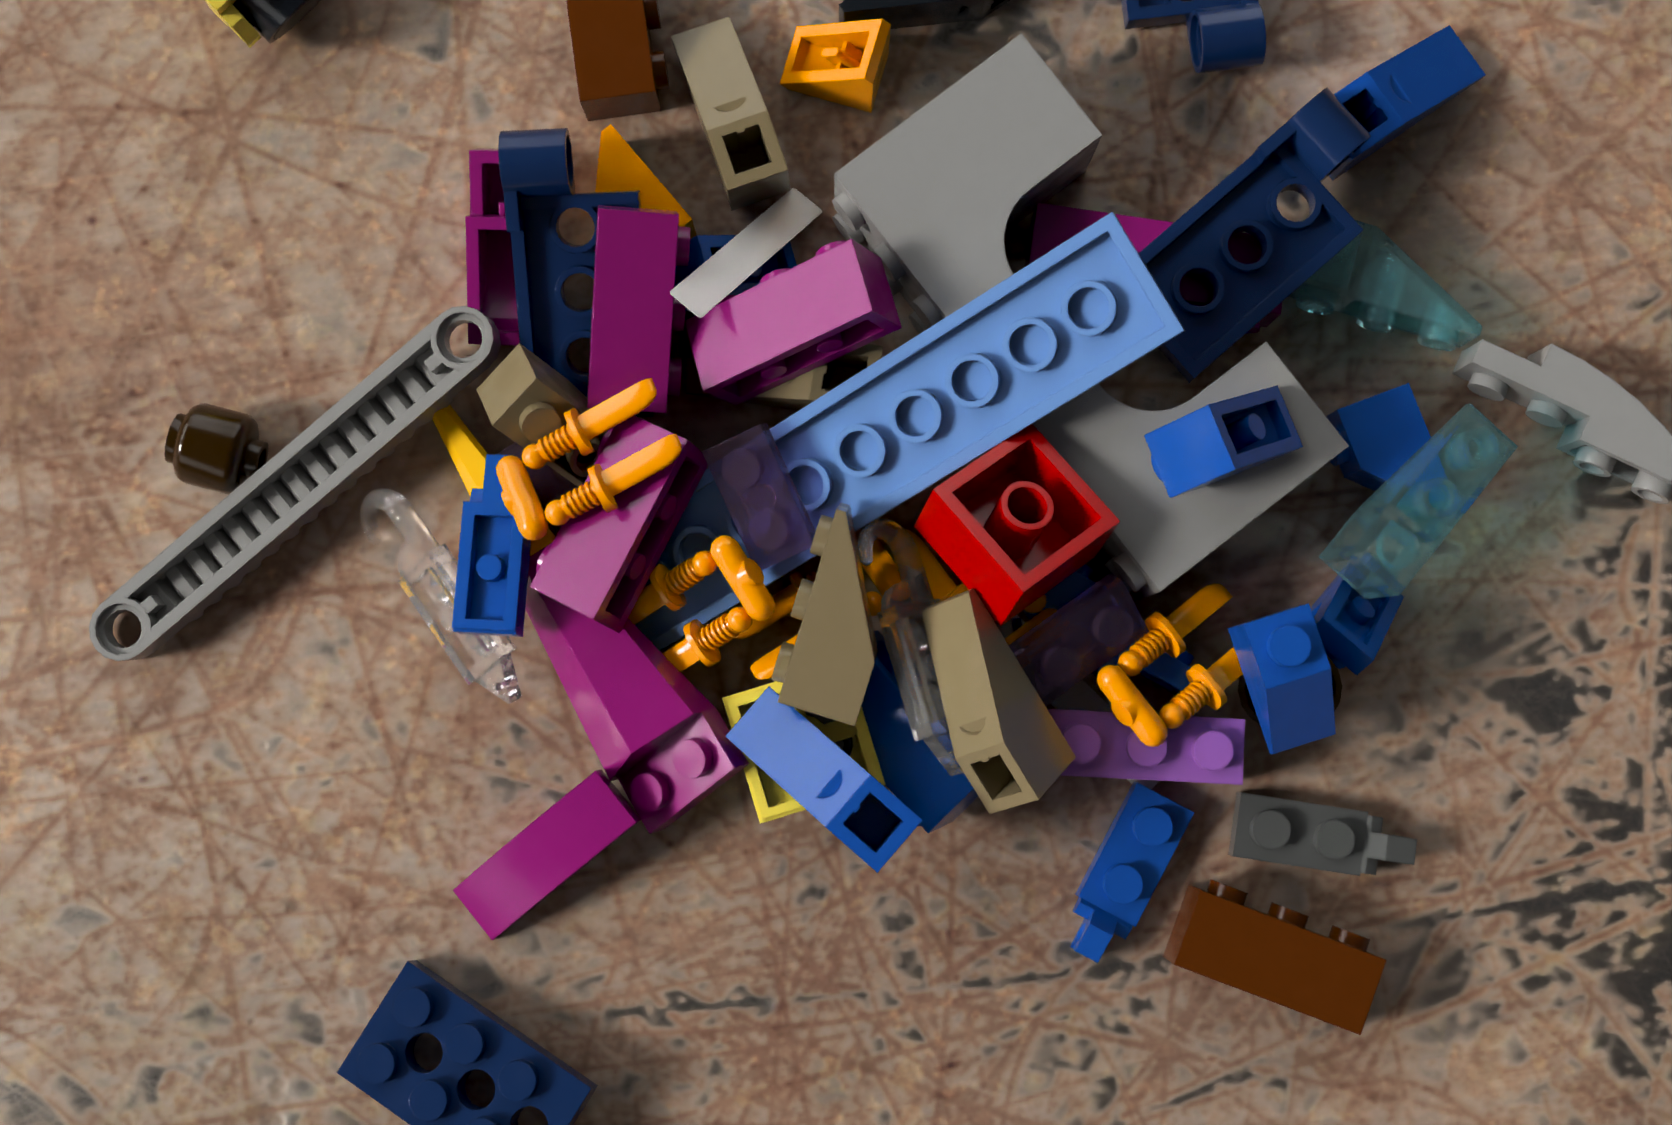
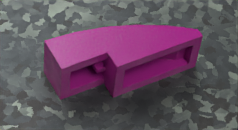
(489, 250)
(546, 853)

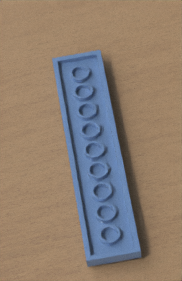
(944, 400)

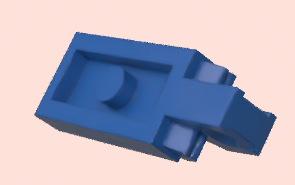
(490, 564)
(1127, 868)

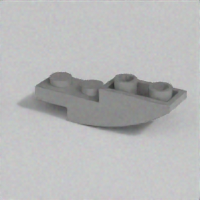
(1603, 421)

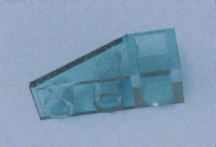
(1387, 293)
(1418, 506)

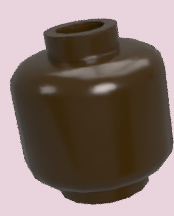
(214, 447)

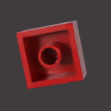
(1015, 523)

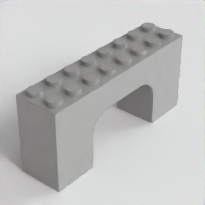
(937, 213)

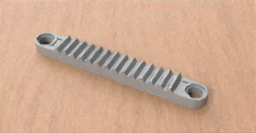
(295, 485)

